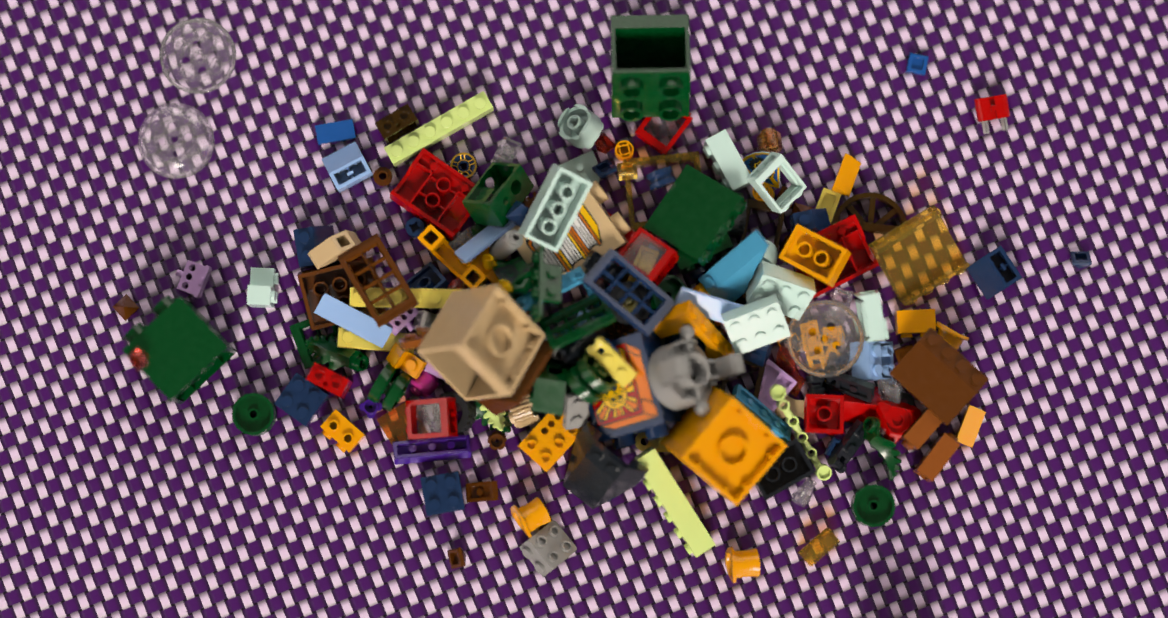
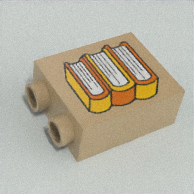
(590, 230)

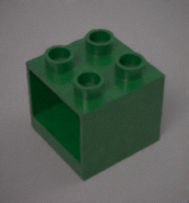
(650, 66)
(180, 348)

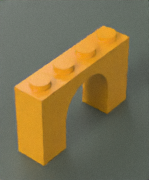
(440, 248)
(688, 314)

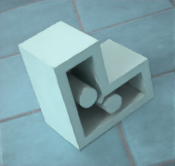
(262, 288)

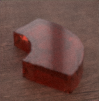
(787, 364)

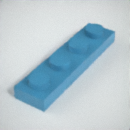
(762, 413)

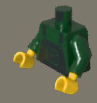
(513, 275)

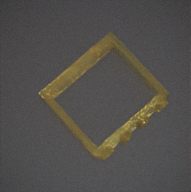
(656, 161)

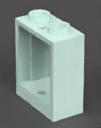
(764, 170)

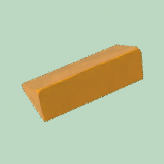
(846, 175)
(970, 425)

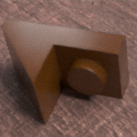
(482, 491)

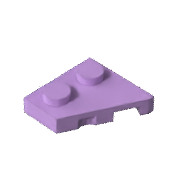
(772, 376)

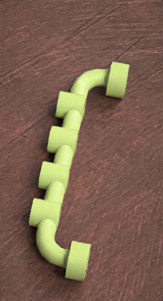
(778, 393)

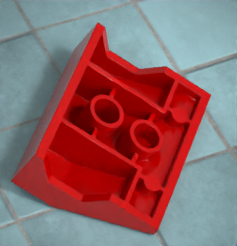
(434, 194)
(850, 236)

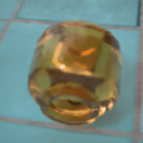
(769, 141)

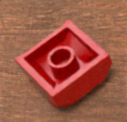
(824, 414)

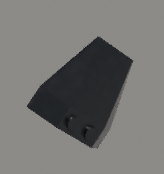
(597, 473)

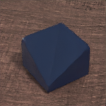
(517, 213)

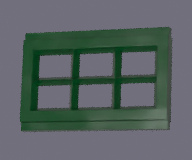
(581, 331)

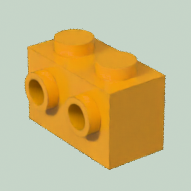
(914, 322)
(342, 431)

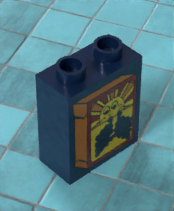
(633, 408)

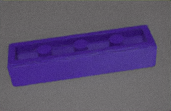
(431, 449)

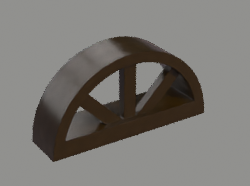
(870, 227)

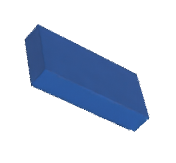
(335, 132)

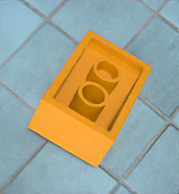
(815, 255)

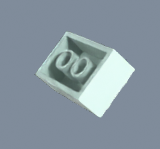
(726, 161)
(790, 287)
(756, 324)

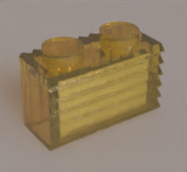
(819, 547)

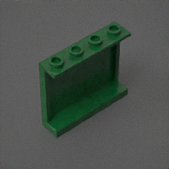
(695, 214)

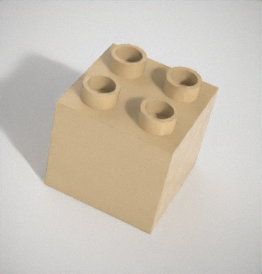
(481, 343)

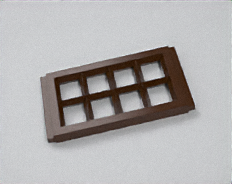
(396, 310)

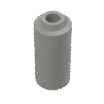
(506, 245)

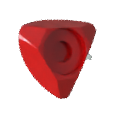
(896, 419)

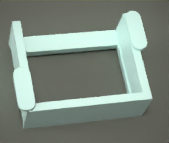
(871, 315)

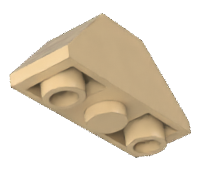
(332, 248)

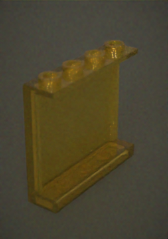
(918, 256)

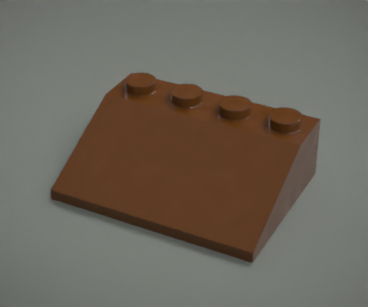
(334, 282)
(939, 376)
(501, 404)

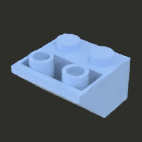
(347, 167)
(874, 361)

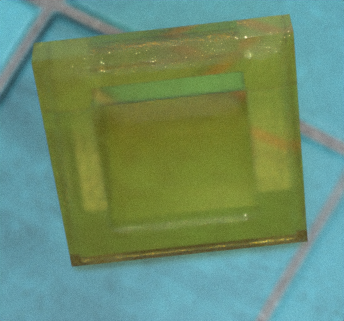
(627, 171)

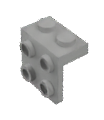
(575, 411)
(548, 548)

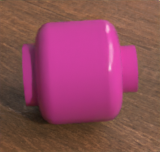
(424, 385)

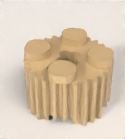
(523, 415)

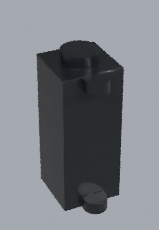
(576, 350)

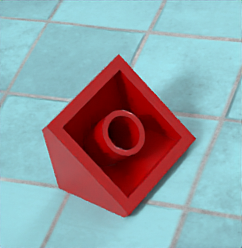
(859, 409)

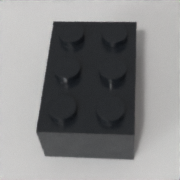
(785, 471)

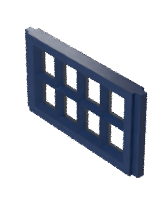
(657, 315)

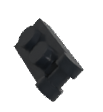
(851, 386)
(847, 447)

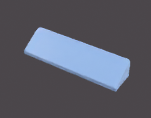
(482, 241)
(709, 305)
(352, 320)

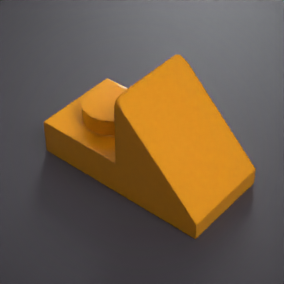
(406, 361)

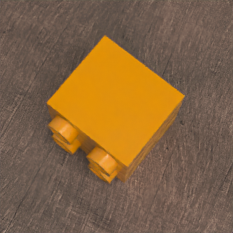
(725, 446)

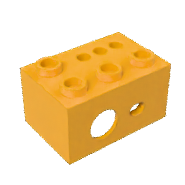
(549, 441)

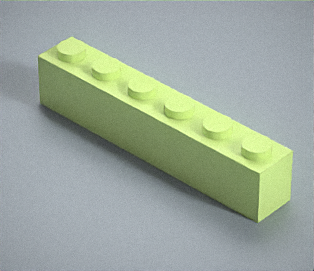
(439, 128)
(674, 503)

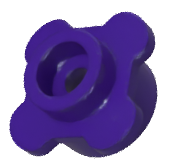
(370, 412)

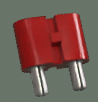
(992, 108)

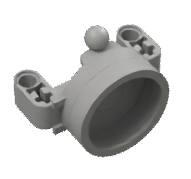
(674, 365)

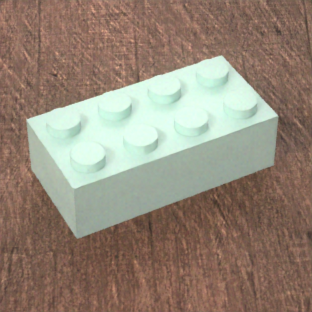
(555, 208)

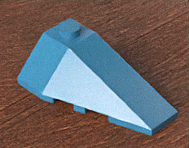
(733, 273)

